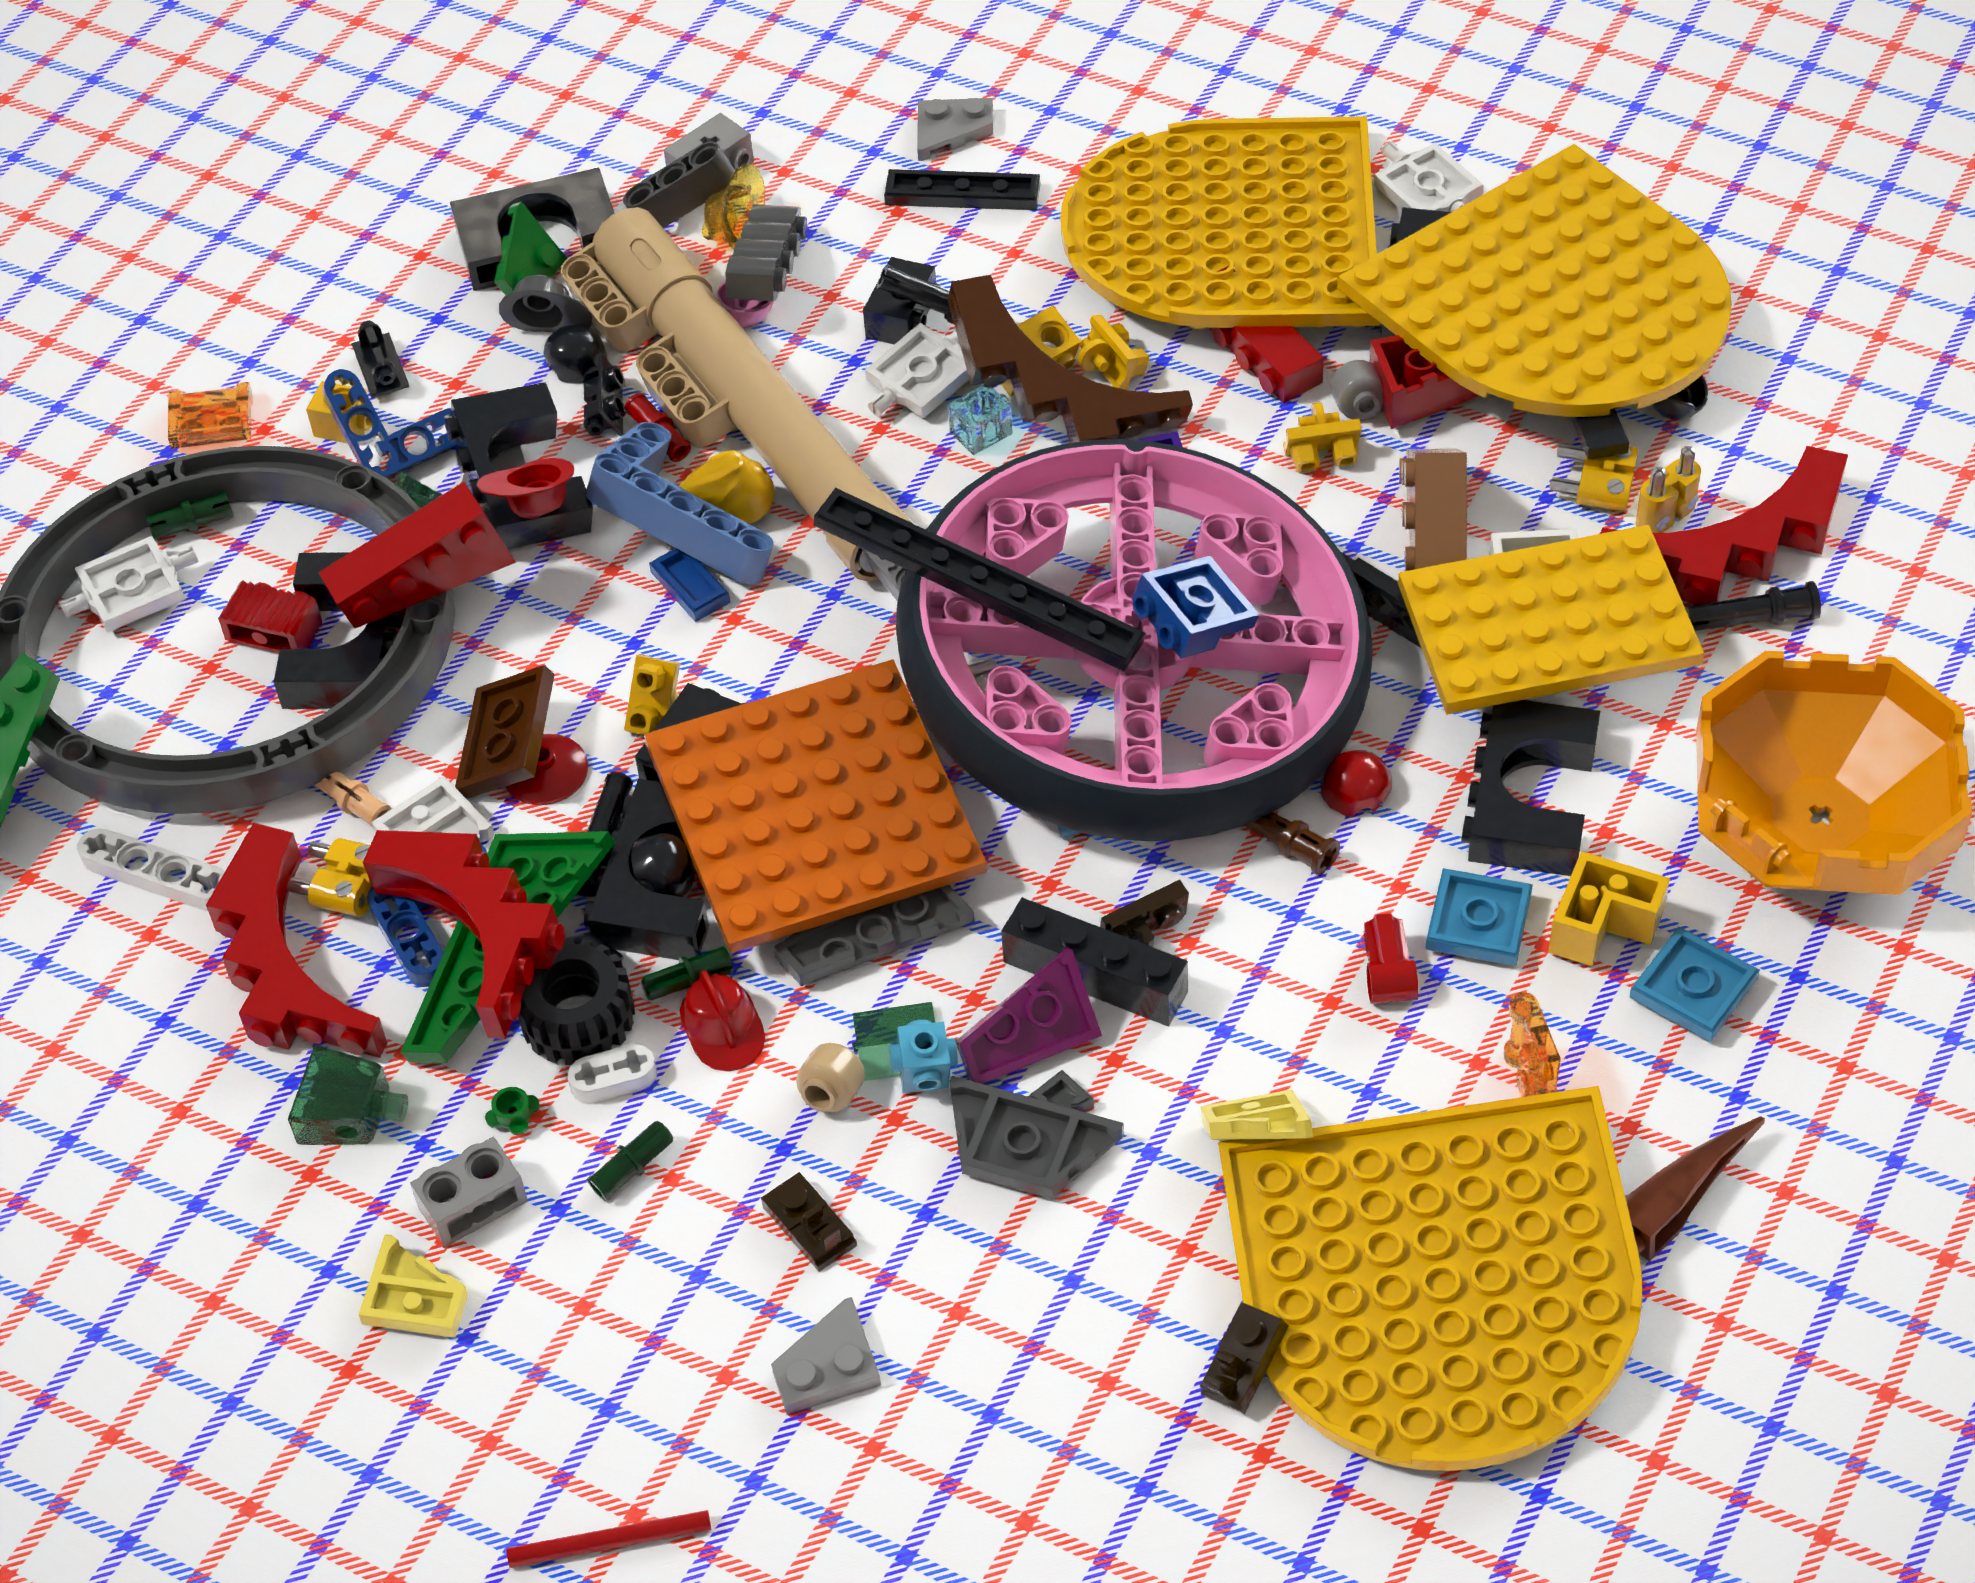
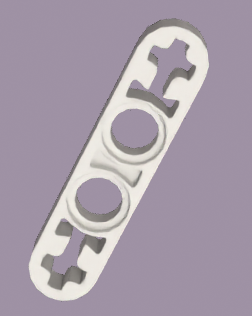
(151, 875)

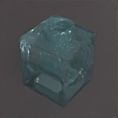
(980, 418)

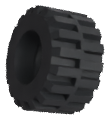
(583, 1029)

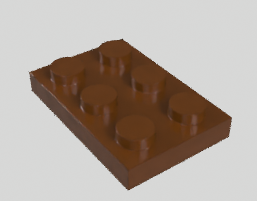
(505, 732)

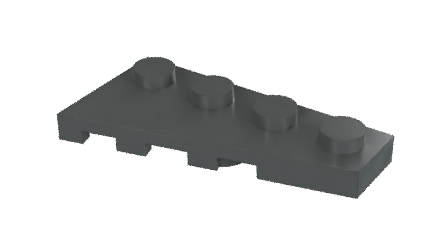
(871, 934)

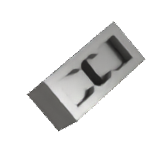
(473, 1199)

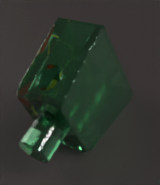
(342, 1100)

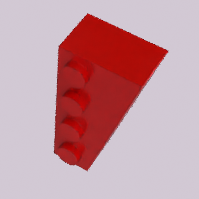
(1411, 383)
(417, 559)

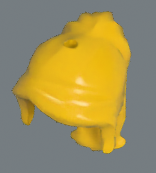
(733, 485)

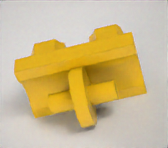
(1109, 352)
(1322, 433)
(650, 693)

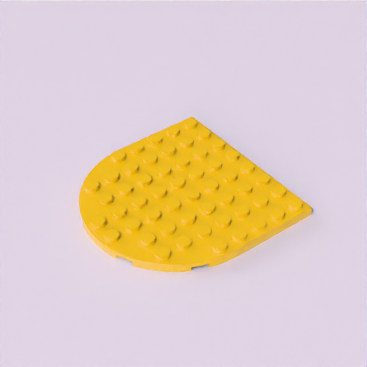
(1253, 194)
(1555, 292)
(1442, 1275)

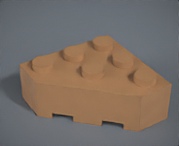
(1434, 506)

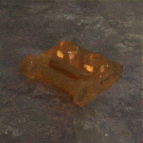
(209, 416)
(1531, 1047)

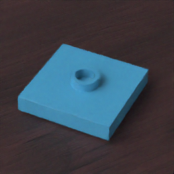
(1479, 917)
(1694, 983)

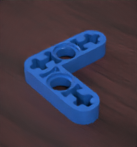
(390, 445)
(405, 950)

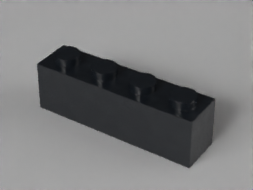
(1109, 963)

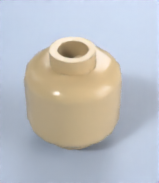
(830, 1077)

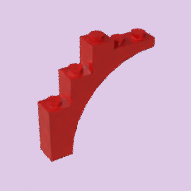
(1748, 544)
(458, 879)
(282, 998)

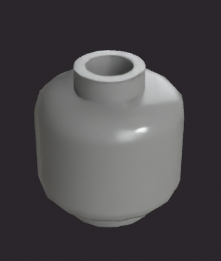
(1355, 388)

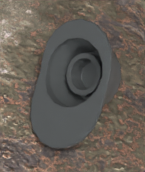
(542, 305)

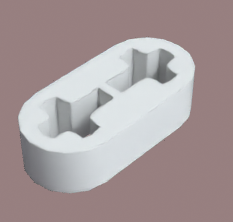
(612, 1073)

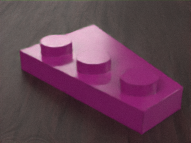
(1032, 1023)

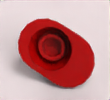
(530, 488)
(722, 1023)

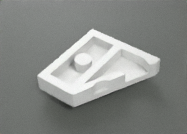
(436, 809)

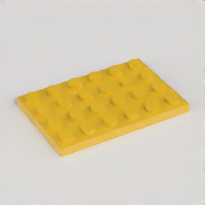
(1549, 619)

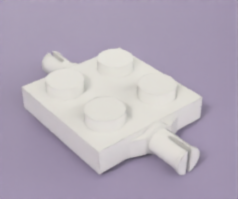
(1426, 179)
(918, 372)
(129, 583)

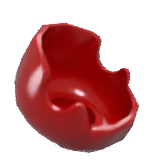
(1356, 782)

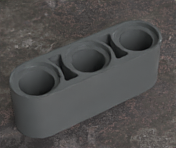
(682, 184)

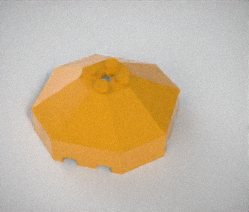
(1840, 740)

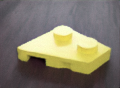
(1258, 1117)
(411, 1294)

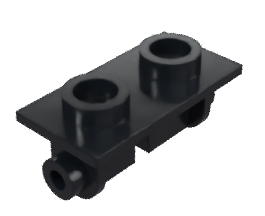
(378, 360)
(603, 398)

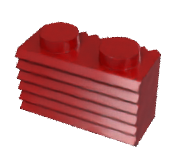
(270, 617)

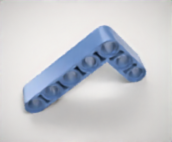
(628, 486)

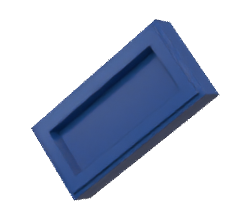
(689, 583)

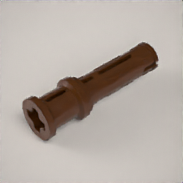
(1298, 841)

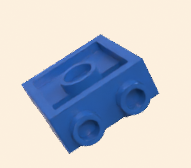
(1192, 606)

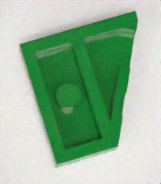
(526, 250)

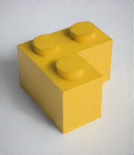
(1606, 898)

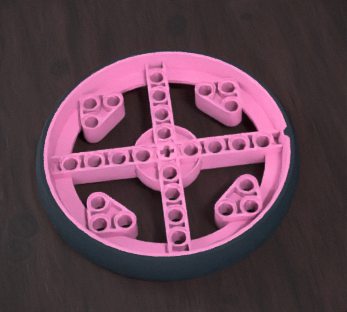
(1018, 734)

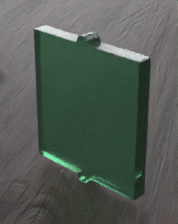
(878, 1030)

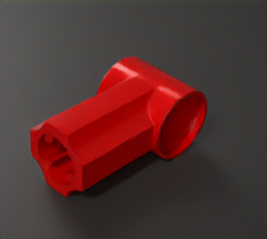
(1389, 969)

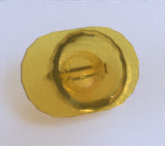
(730, 208)

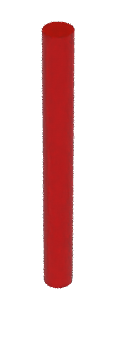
(608, 1538)

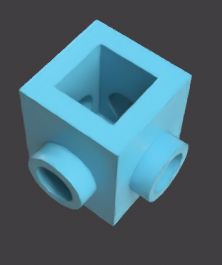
(923, 1056)

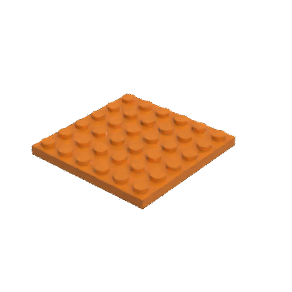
(813, 805)

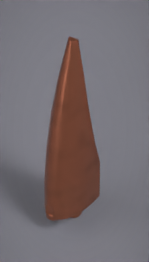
(1668, 1198)

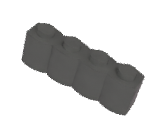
(765, 252)

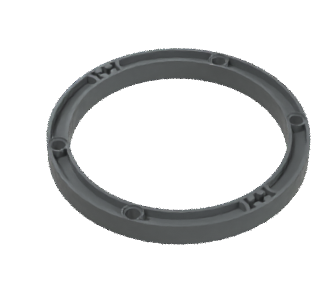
(256, 771)

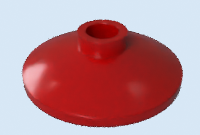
(558, 774)

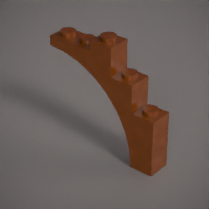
(1044, 388)

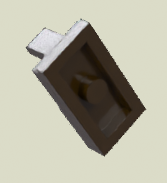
(1158, 909)
(808, 1221)
(1243, 1357)

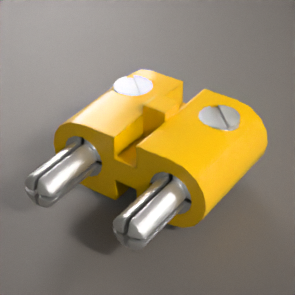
(1603, 480)
(1669, 492)
(342, 883)

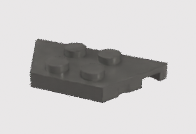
(1026, 1139)

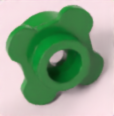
(512, 1099)

